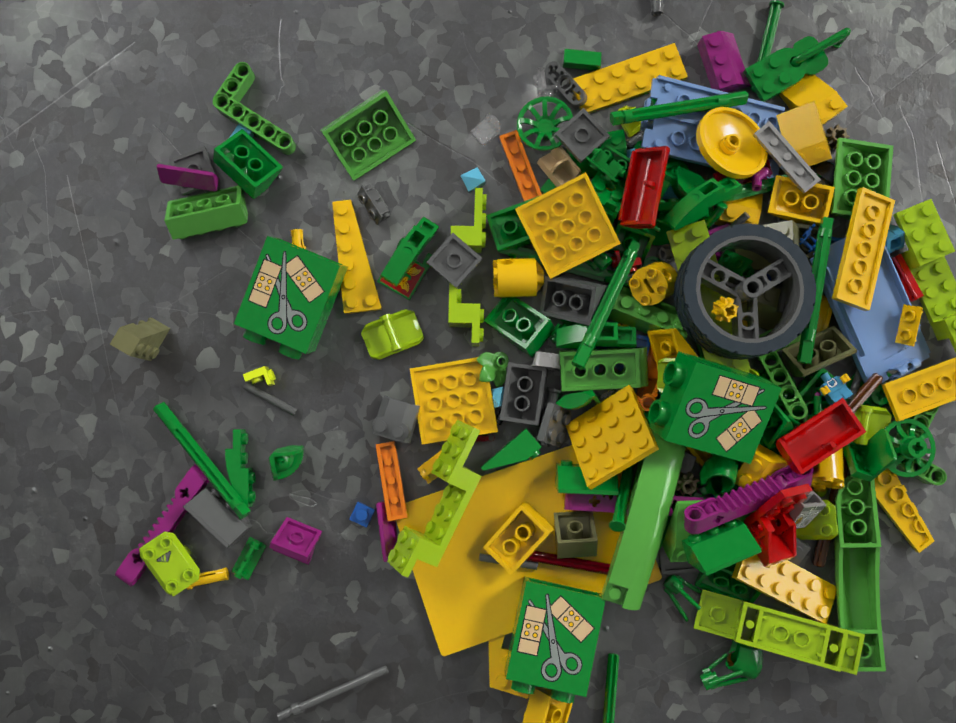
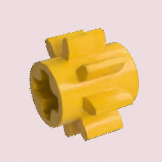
(724, 309)

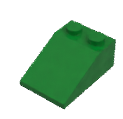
(508, 228)
(520, 324)
(517, 450)

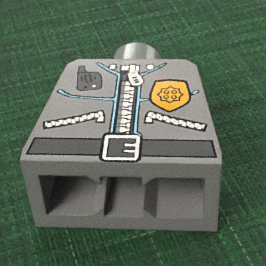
(807, 510)

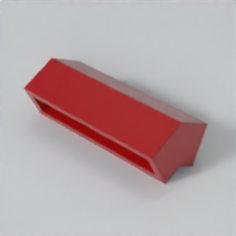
(907, 279)

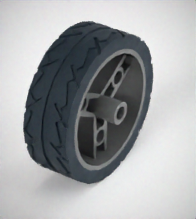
(787, 266)

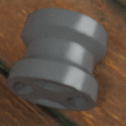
(665, 250)

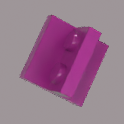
(296, 540)

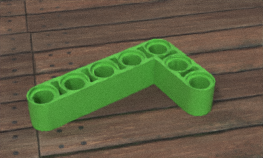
(248, 116)
(787, 385)
(940, 475)

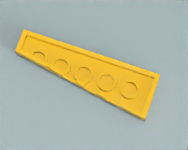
(358, 285)
(903, 513)

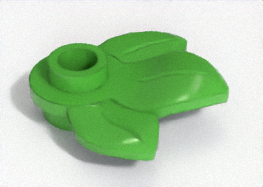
(492, 369)

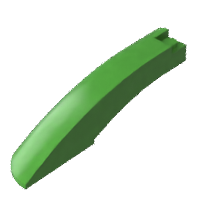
(645, 524)
(858, 568)

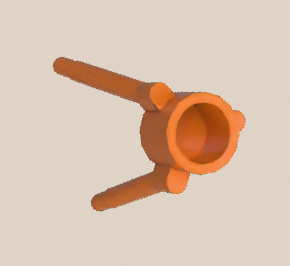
(648, 399)

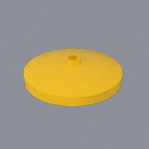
(729, 144)

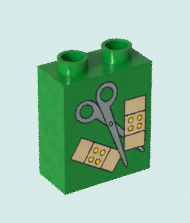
(289, 297)
(713, 407)
(554, 639)

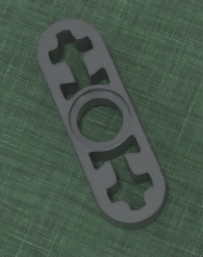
(566, 92)

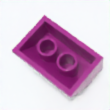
(722, 61)

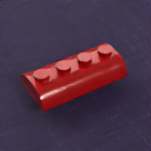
(644, 187)
(820, 437)

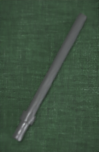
(297, 708)

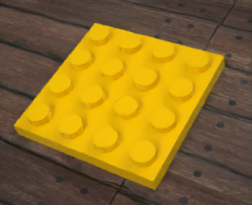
(567, 225)
(451, 394)
(611, 437)

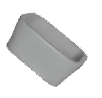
(548, 360)

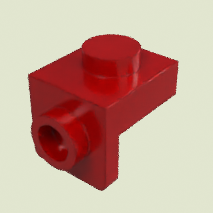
(616, 259)

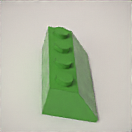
(206, 212)
(645, 318)

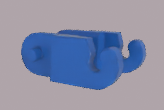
(807, 234)

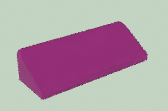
(187, 177)
(387, 530)

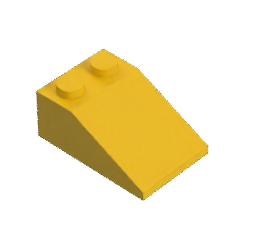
(814, 89)
(805, 133)
(791, 204)
(750, 205)
(667, 343)
(518, 538)

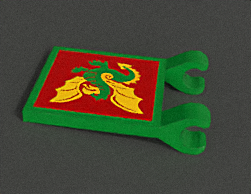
(411, 280)

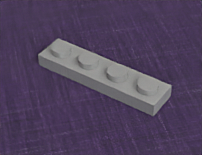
(786, 157)

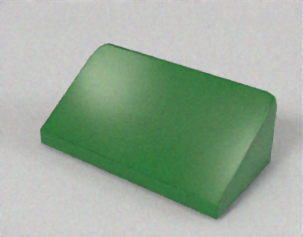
(582, 59)

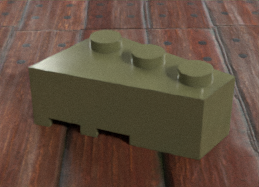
(141, 339)

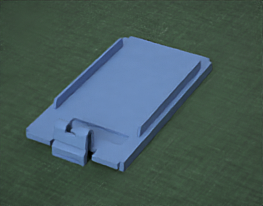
(680, 130)
(876, 330)

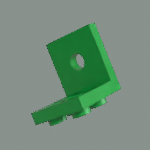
(610, 200)

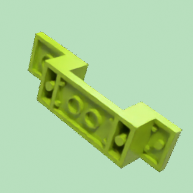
(682, 243)
(925, 257)
(469, 314)
(447, 514)
(780, 632)

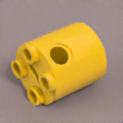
(517, 277)
(653, 283)
(829, 473)

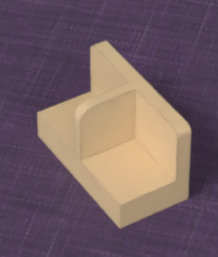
(559, 166)

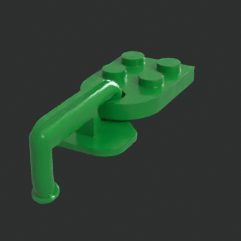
(789, 65)
(684, 182)

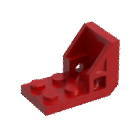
(776, 538)

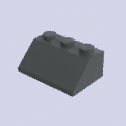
(571, 299)
(524, 394)
(218, 517)

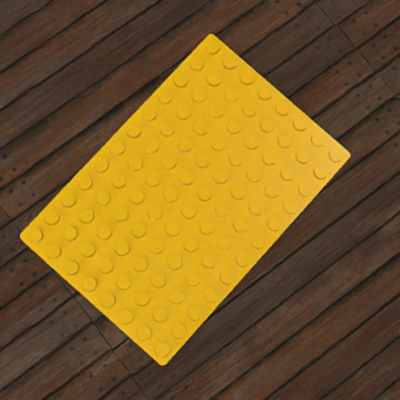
(479, 599)

